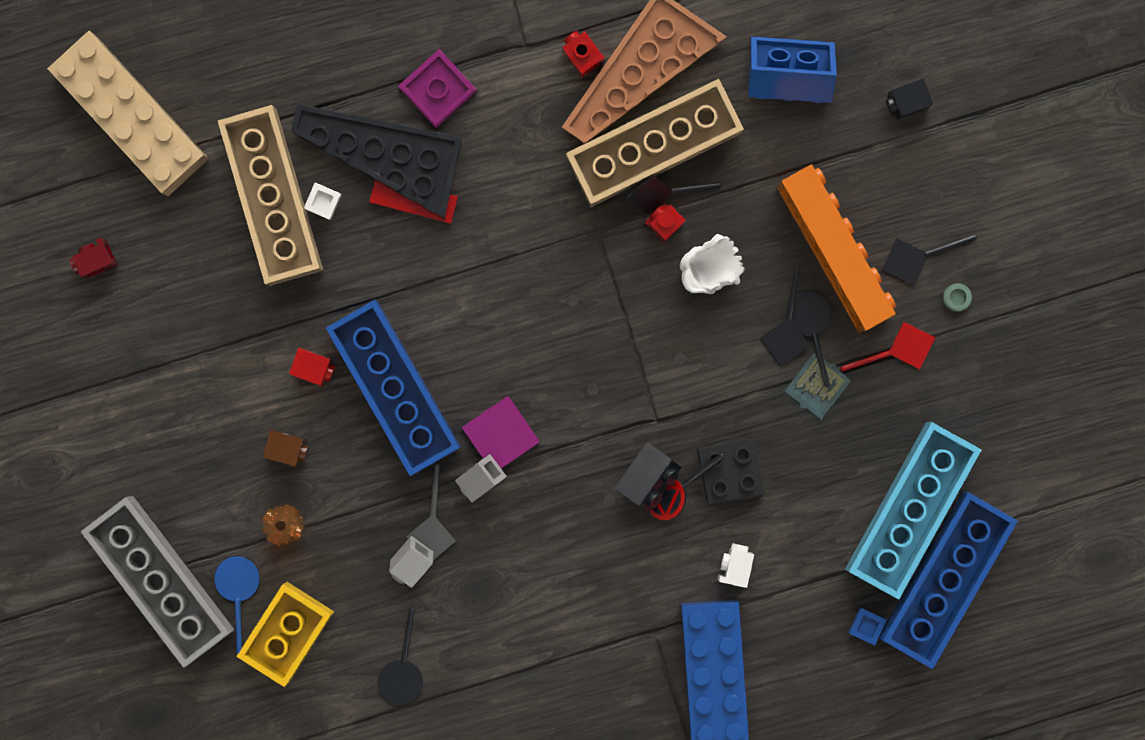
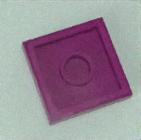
(437, 88)
(501, 433)

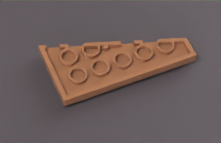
(652, 53)

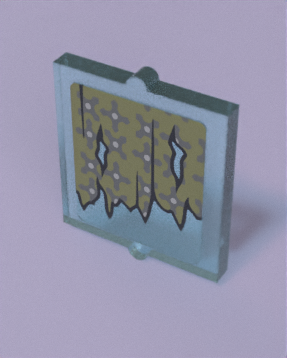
(810, 389)

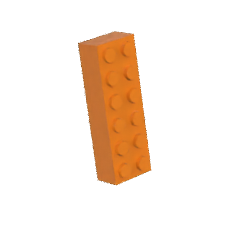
(836, 248)

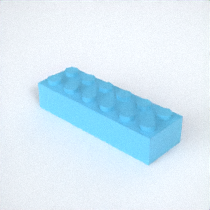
(913, 509)

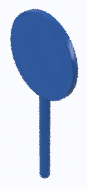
(237, 581)

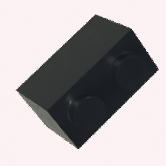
(648, 478)

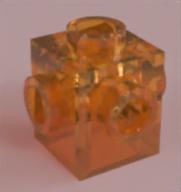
(293, 524)

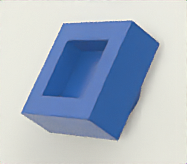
(867, 626)

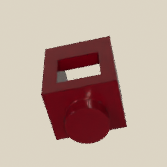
(93, 259)

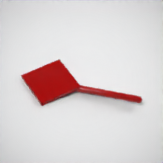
(909, 346)

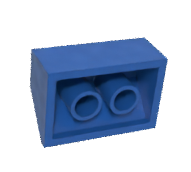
(792, 69)

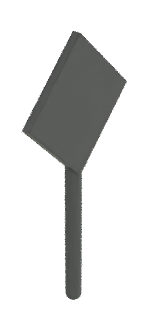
(431, 531)

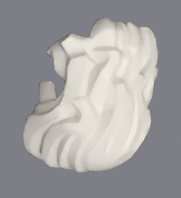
(711, 266)

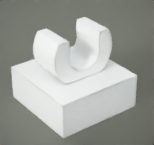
(322, 201)

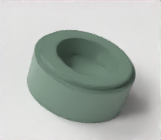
(956, 297)

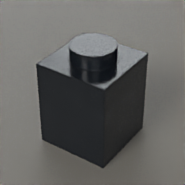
(909, 99)

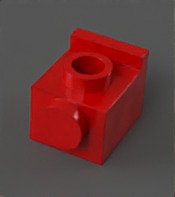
(582, 63)
(665, 222)

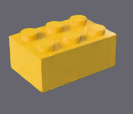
(285, 634)

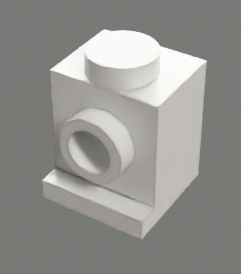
(736, 566)

